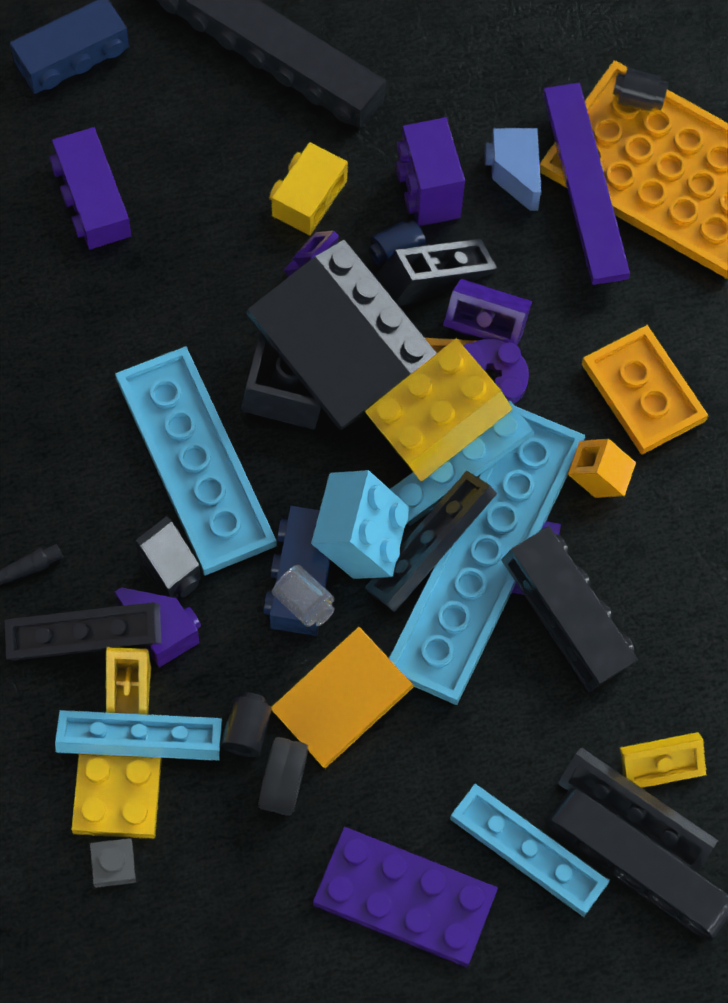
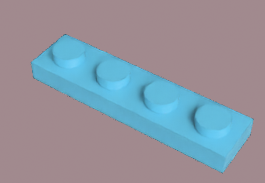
(475, 458)
(138, 735)
(529, 850)

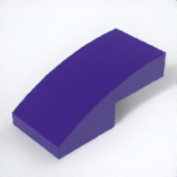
(315, 245)

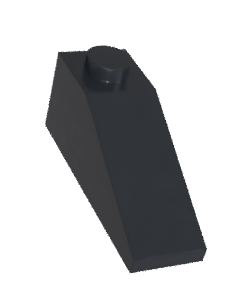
(431, 270)

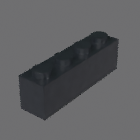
(569, 608)

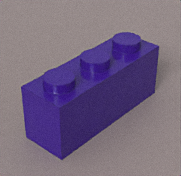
(90, 188)

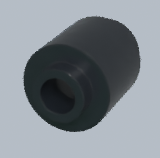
(640, 90)

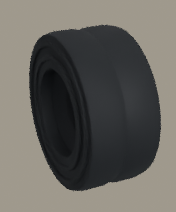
(283, 776)

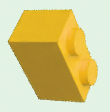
(308, 188)

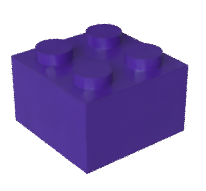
(430, 171)

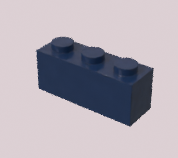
(70, 45)
(297, 549)

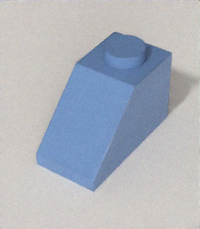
(516, 163)

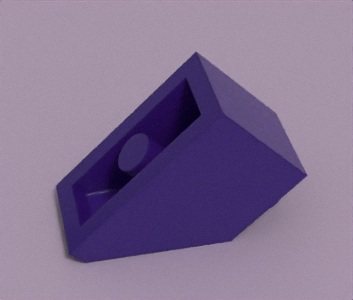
(178, 625)

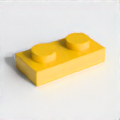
(664, 760)

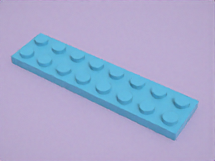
(470, 580)

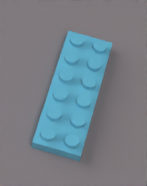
(196, 460)

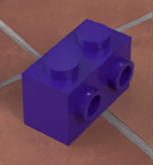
(486, 313)

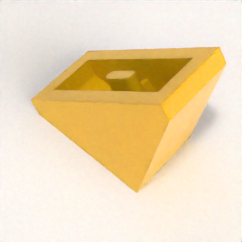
(127, 680)

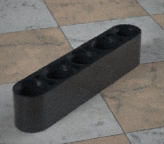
(640, 863)

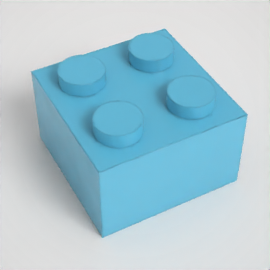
(360, 525)

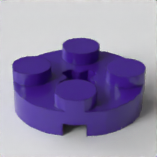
(504, 360)

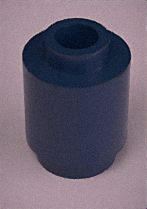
(399, 236)

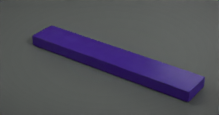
(586, 184)

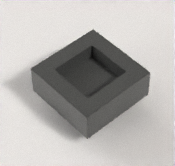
(113, 862)

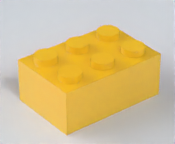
(439, 409)

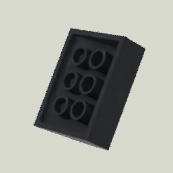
(340, 333)

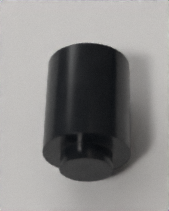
(246, 725)

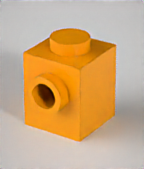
(601, 468)

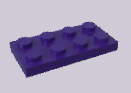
(405, 896)

